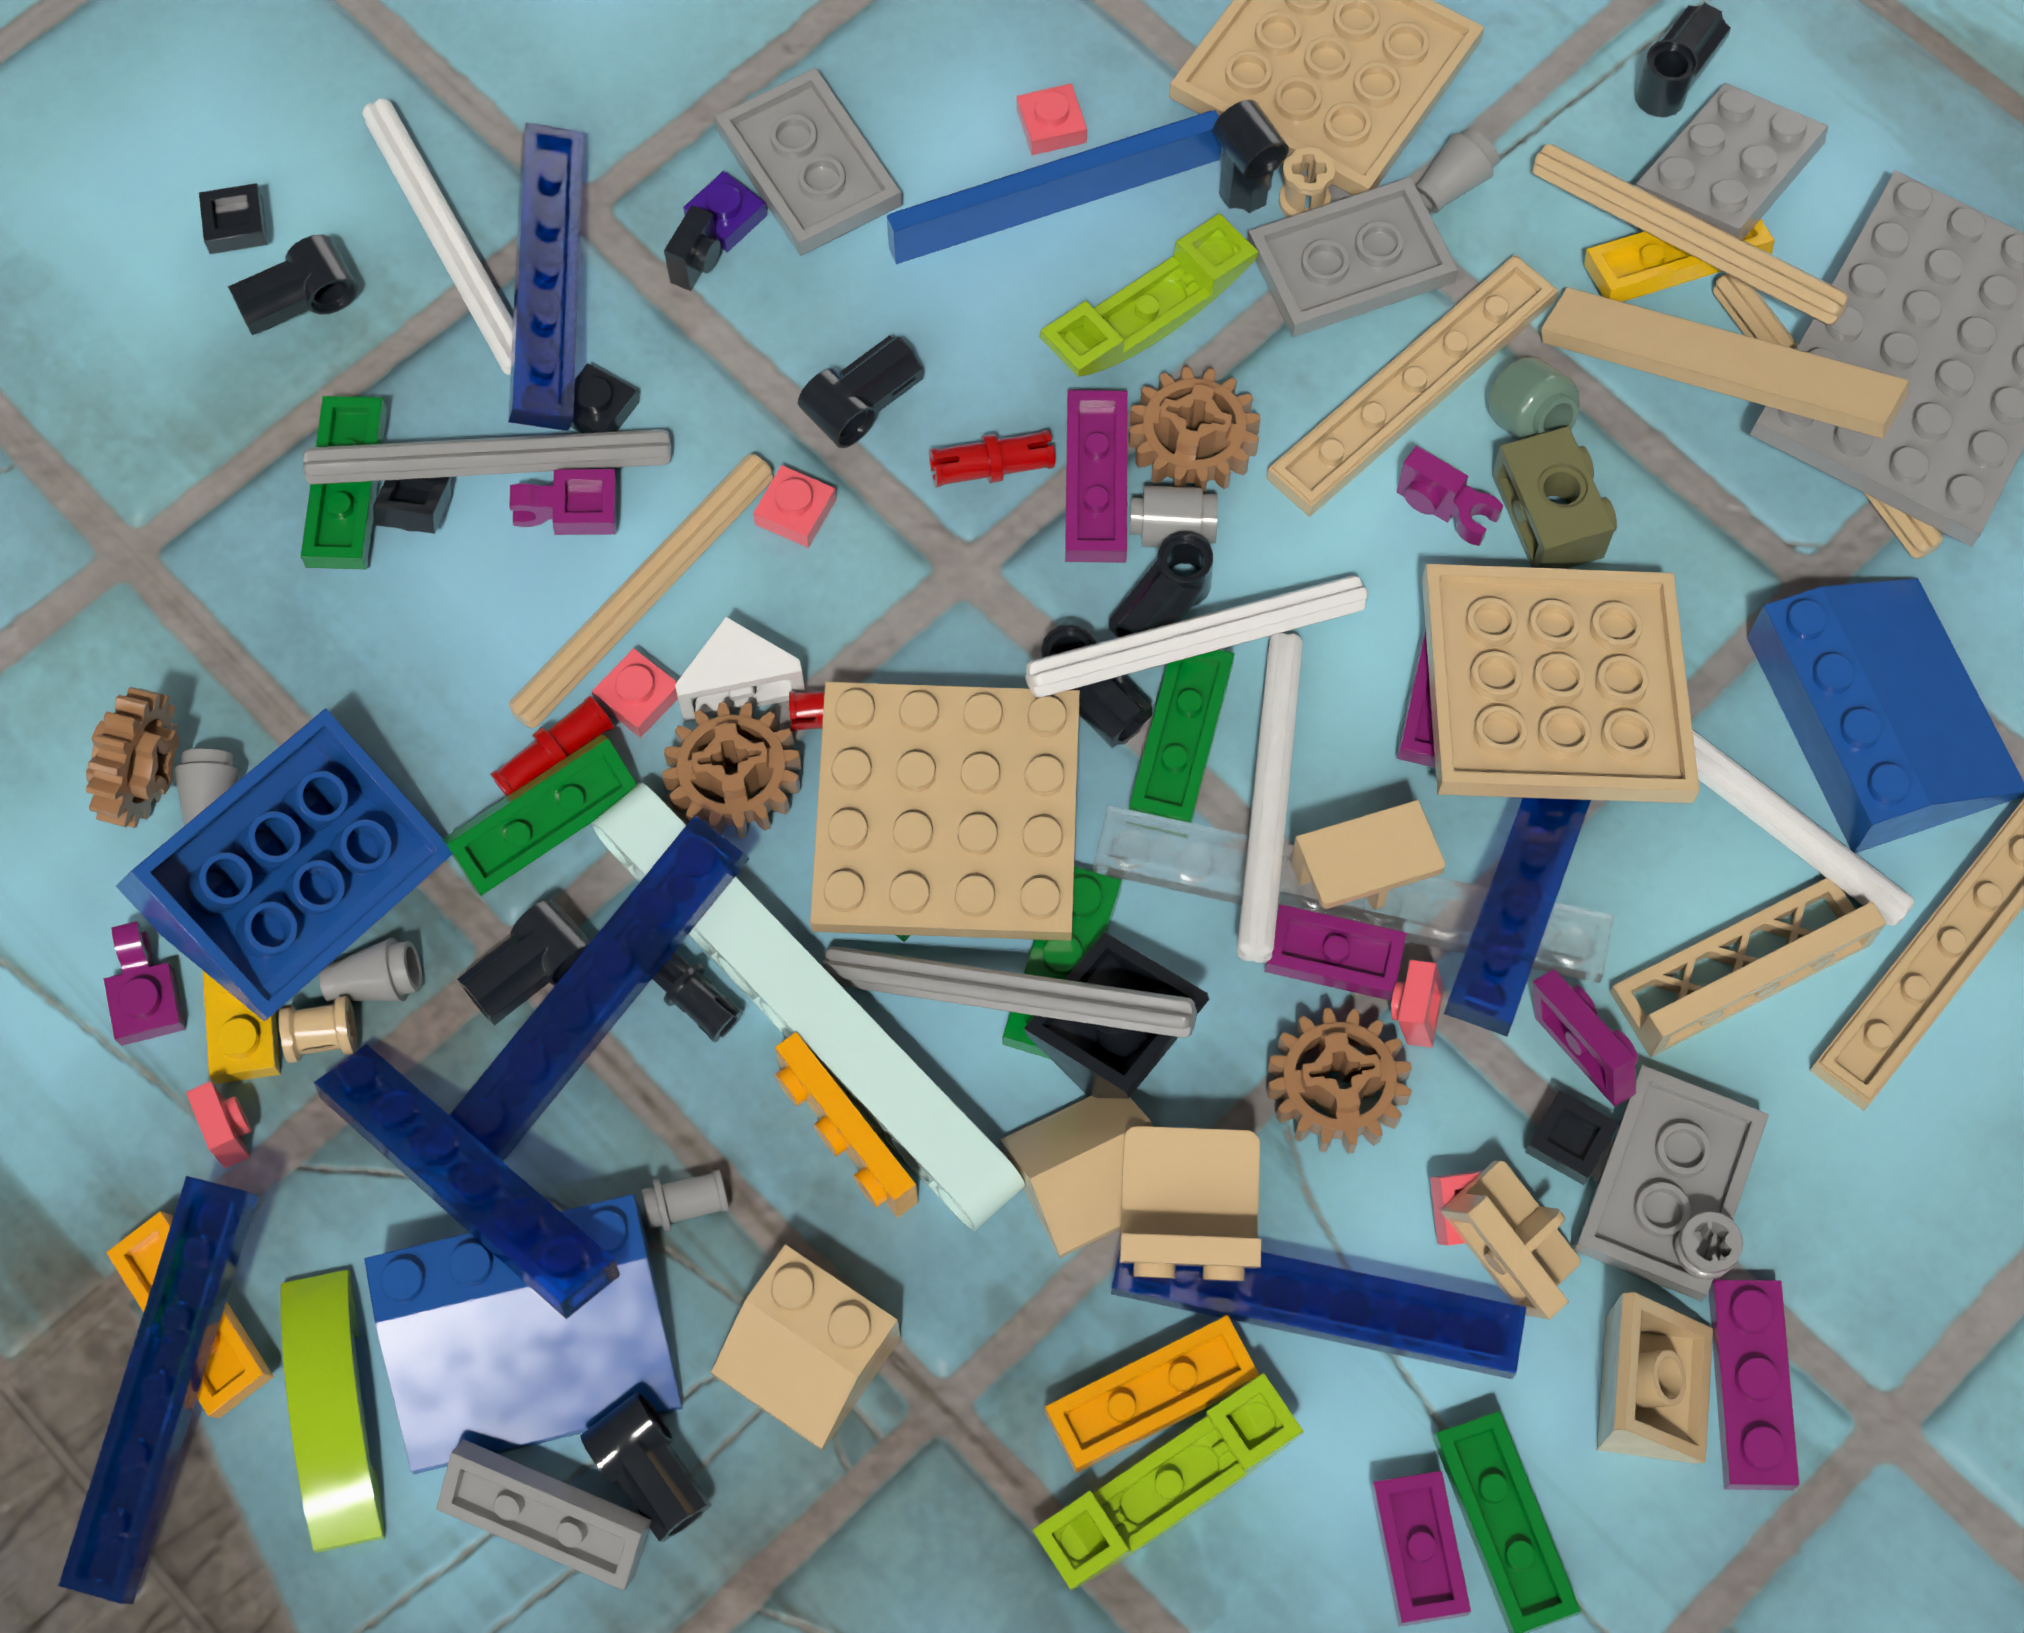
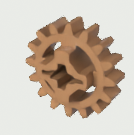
(1222, 423)
(132, 757)
(760, 765)
(1365, 1073)

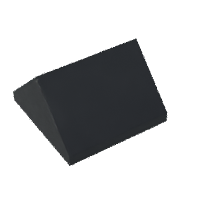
(1105, 1058)

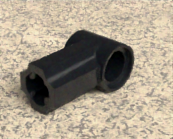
(1680, 59)
(1250, 155)
(309, 279)
(848, 400)
(1161, 594)
(1107, 706)
(537, 953)
(636, 1452)

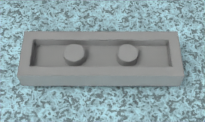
(543, 1514)

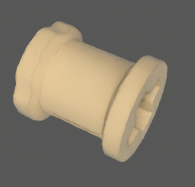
(1315, 184)
(318, 1029)

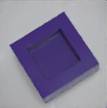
(733, 208)

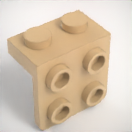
(1190, 1201)

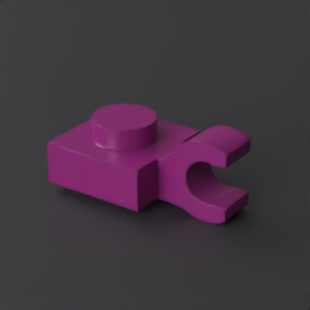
(1442, 490)
(577, 502)
(146, 996)

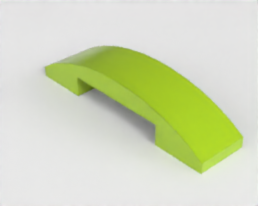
(1154, 304)
(328, 1412)
(1169, 1483)

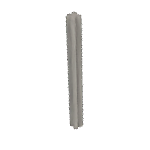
(486, 456)
(1012, 991)

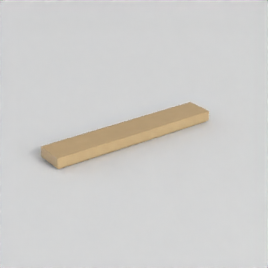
(1726, 362)
(1411, 385)
(1929, 970)

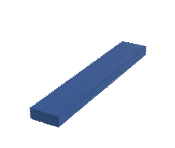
(1053, 187)

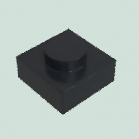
(233, 218)
(692, 248)
(601, 401)
(412, 503)
(1571, 1137)

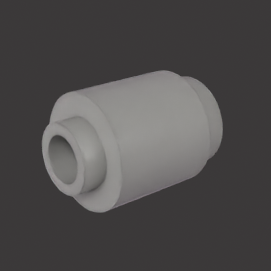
(1171, 511)

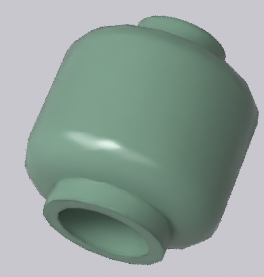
(1533, 399)

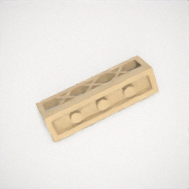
(1750, 977)

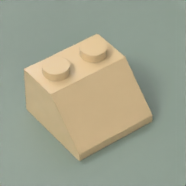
(805, 1347)

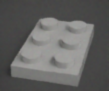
(1734, 159)
(808, 161)
(1352, 256)
(1669, 1160)

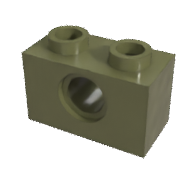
(1549, 531)

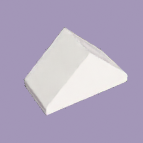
(737, 670)

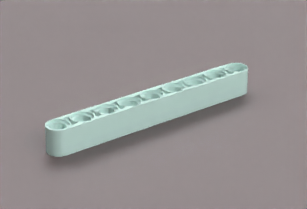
(805, 999)

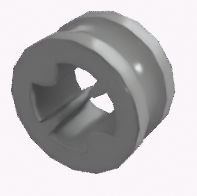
(1730, 1247)

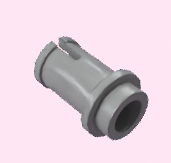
(684, 1199)

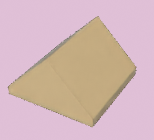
(1076, 1168)
(1654, 1382)

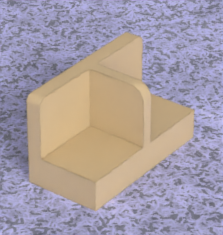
(1368, 856)
(1514, 1239)

